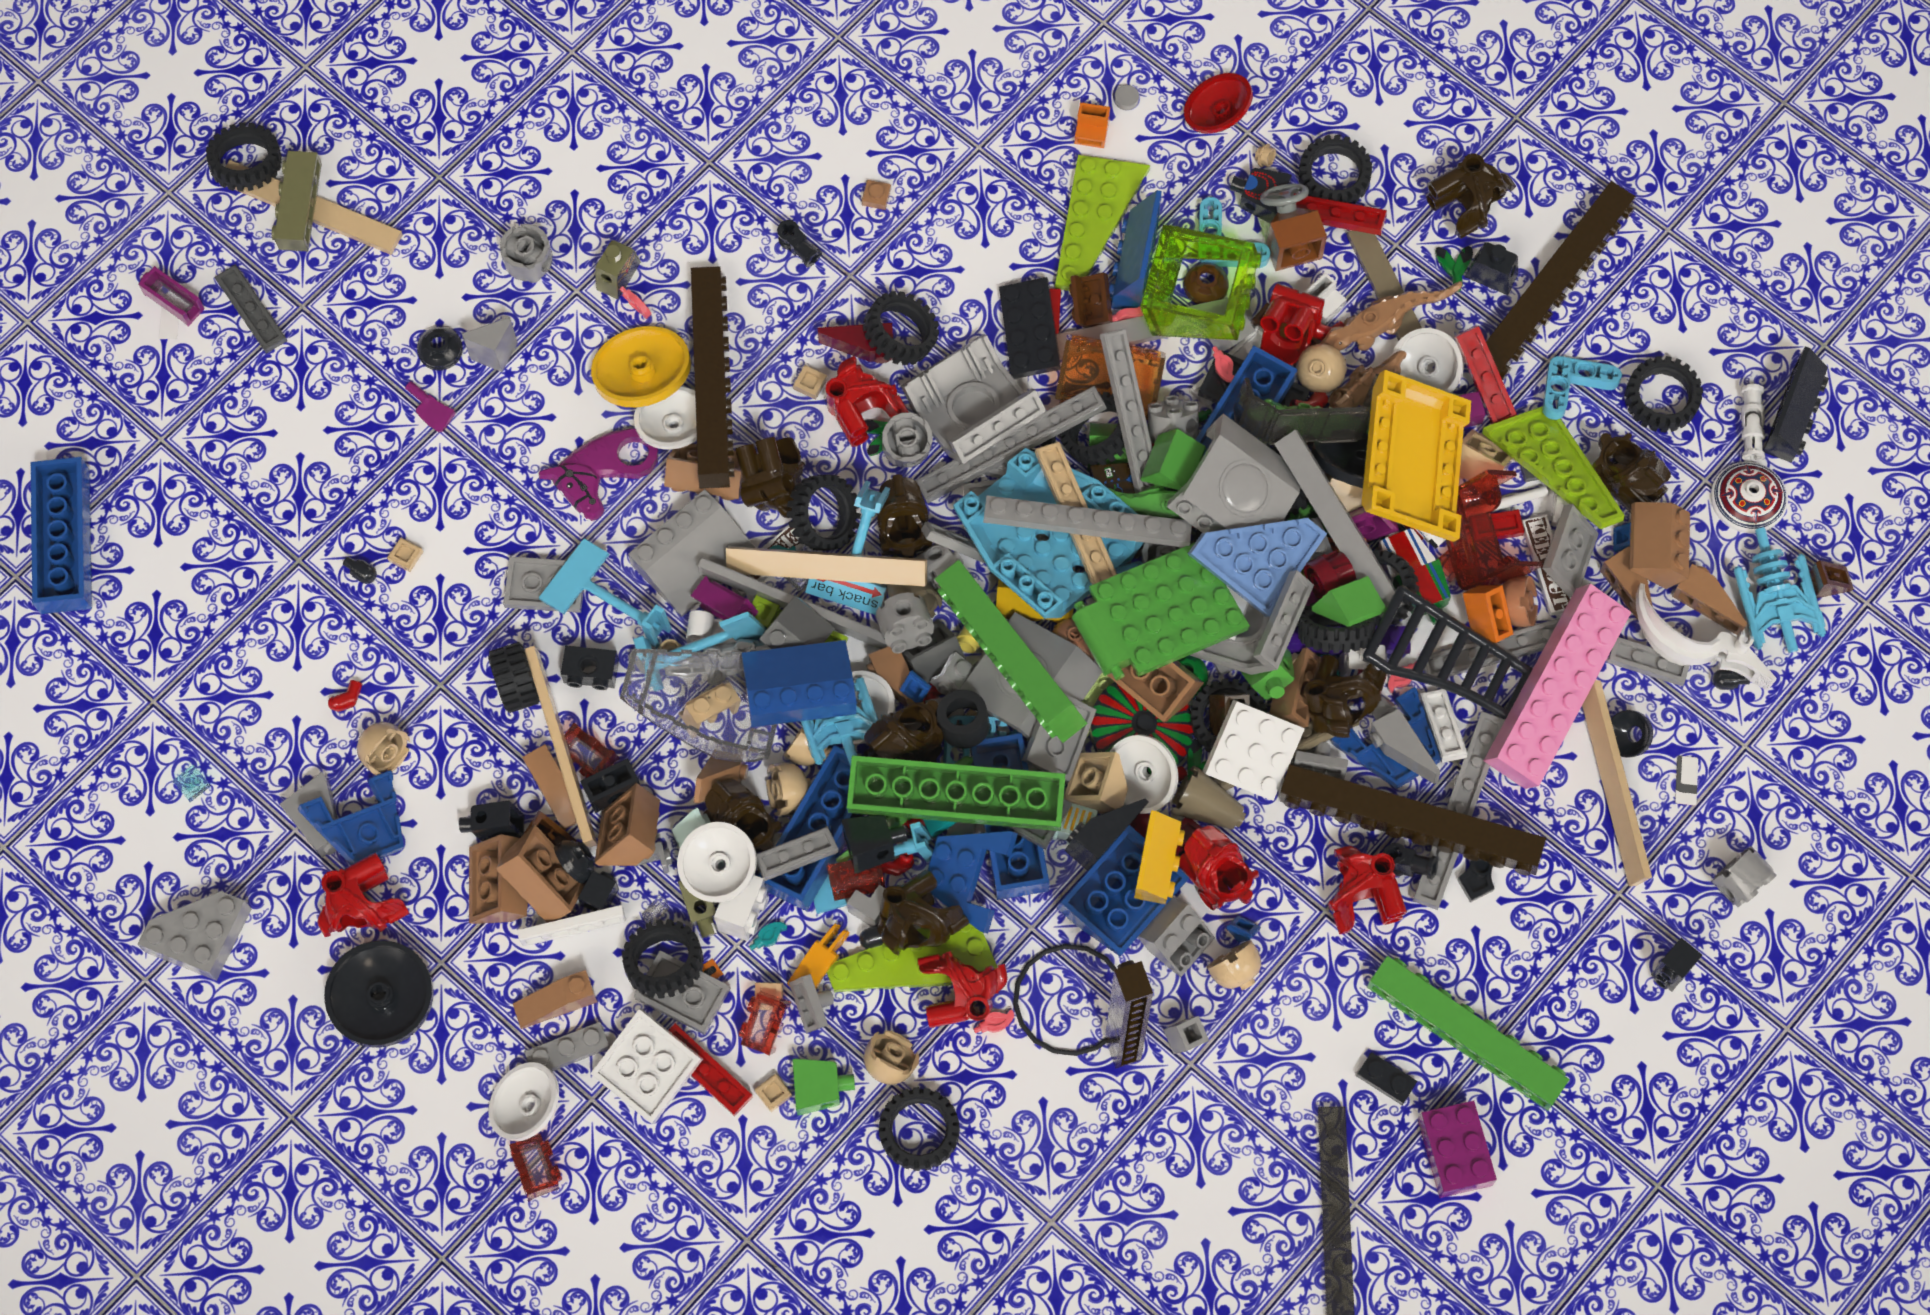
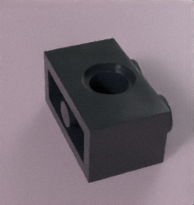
(578, 658)
(609, 784)
(1676, 965)

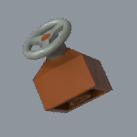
(1294, 233)

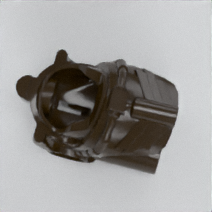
(1474, 186)
(1631, 472)
(770, 473)
(902, 518)
(1329, 694)
(903, 734)
(737, 805)
(912, 905)

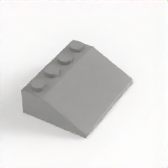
(674, 550)

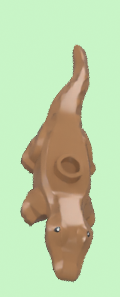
(1381, 317)
(1356, 389)

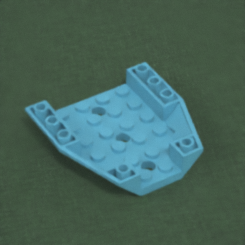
(1035, 568)

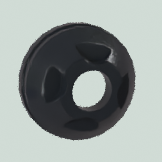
(442, 357)
(1623, 724)
(575, 859)

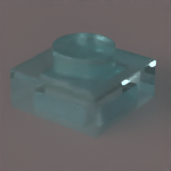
(191, 783)

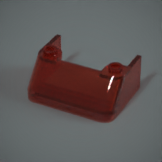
(1477, 553)

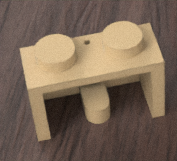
(710, 704)

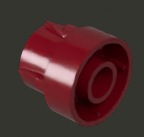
(1329, 572)

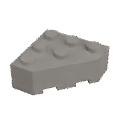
(197, 933)

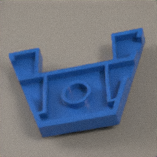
(1376, 760)
(364, 831)
(957, 867)

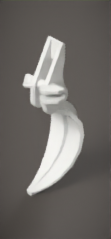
(1726, 648)

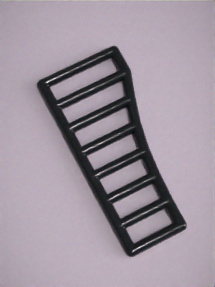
(1443, 619)

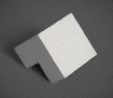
(1334, 302)

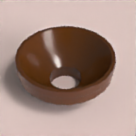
(1201, 292)

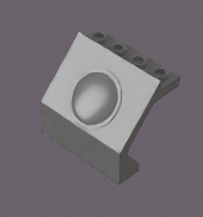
(971, 400)
(1236, 483)
(1266, 640)
(1063, 661)

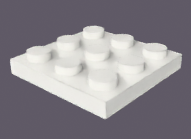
(1253, 750)
(646, 1066)

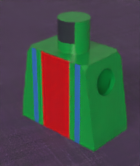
(1431, 585)

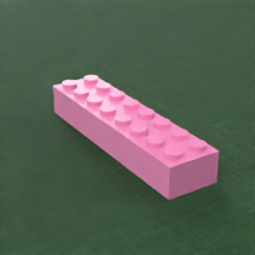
(1557, 686)

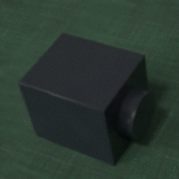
(598, 891)

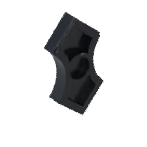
(1477, 880)

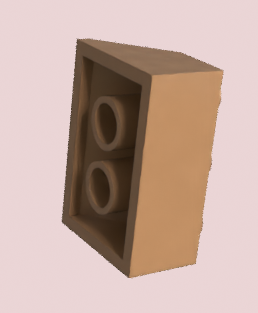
(682, 474)
(1660, 542)
(1161, 690)
(628, 829)
(539, 876)
(490, 895)

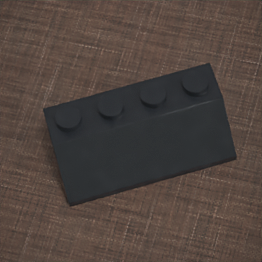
(1796, 407)

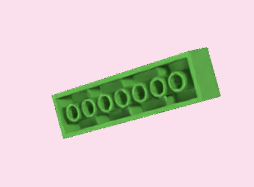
(1009, 653)
(956, 793)

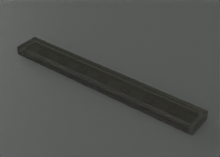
(1335, 1211)

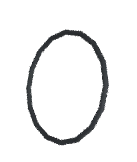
(1017, 989)

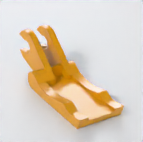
(820, 957)

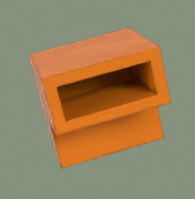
(1092, 125)

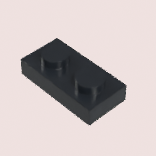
(1386, 1078)

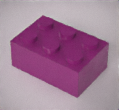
(1456, 1149)

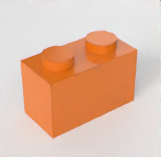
(1488, 612)

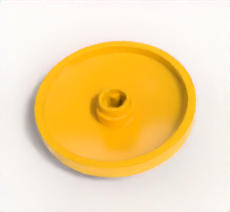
(641, 366)

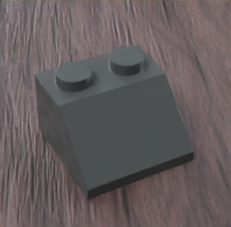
(796, 627)
(930, 659)

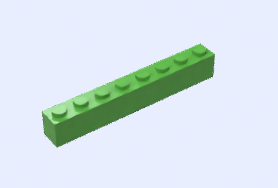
(1468, 1033)

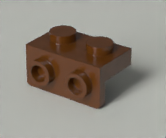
(1091, 300)

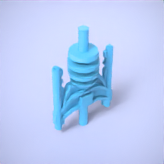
(1779, 601)
(842, 728)

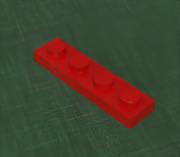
(1346, 215)
(1485, 374)
(714, 1077)

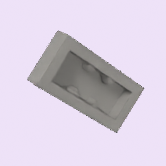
(1321, 761)
(810, 1003)

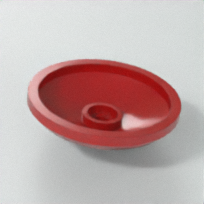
(1218, 103)

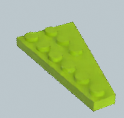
(1096, 206)
(1557, 461)
(883, 969)

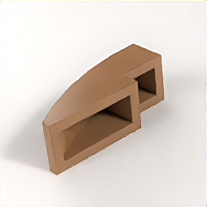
(551, 784)

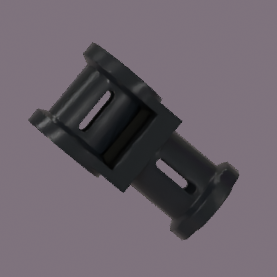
(797, 243)
(1408, 862)

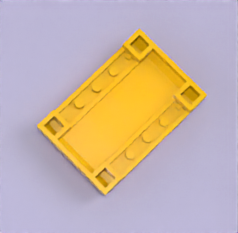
(1415, 455)

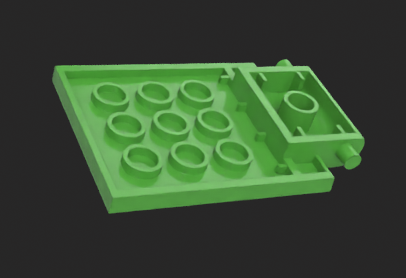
(1157, 614)

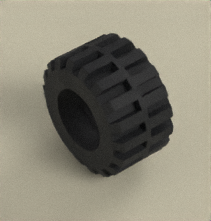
(513, 677)

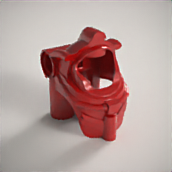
(1300, 315)
(855, 393)
(1216, 868)
(1364, 882)
(348, 906)
(968, 987)

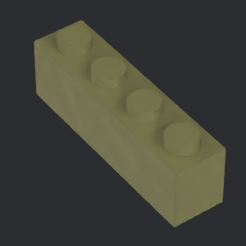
(297, 201)

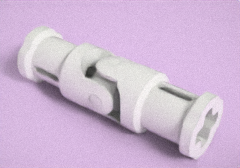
(1753, 421)

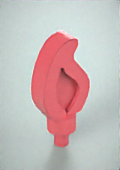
(636, 302)
(1127, 313)
(1223, 365)
(1397, 682)
(995, 1022)

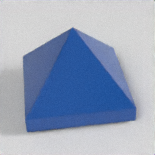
(1621, 537)
(915, 687)
(1242, 929)

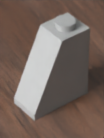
(315, 788)

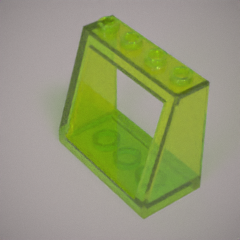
(1186, 322)

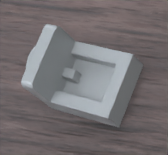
(952, 675)
(659, 854)

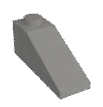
(1401, 744)

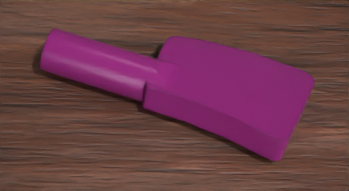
(430, 410)

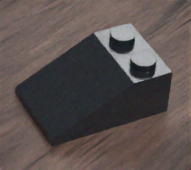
(1095, 837)

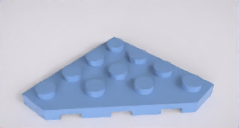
(1258, 557)

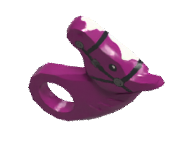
(581, 471)

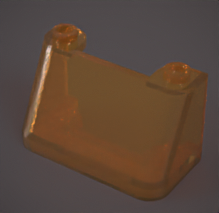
(1086, 367)

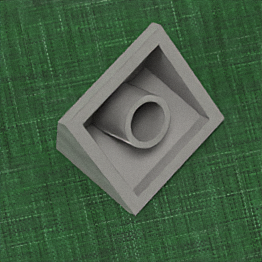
(491, 344)

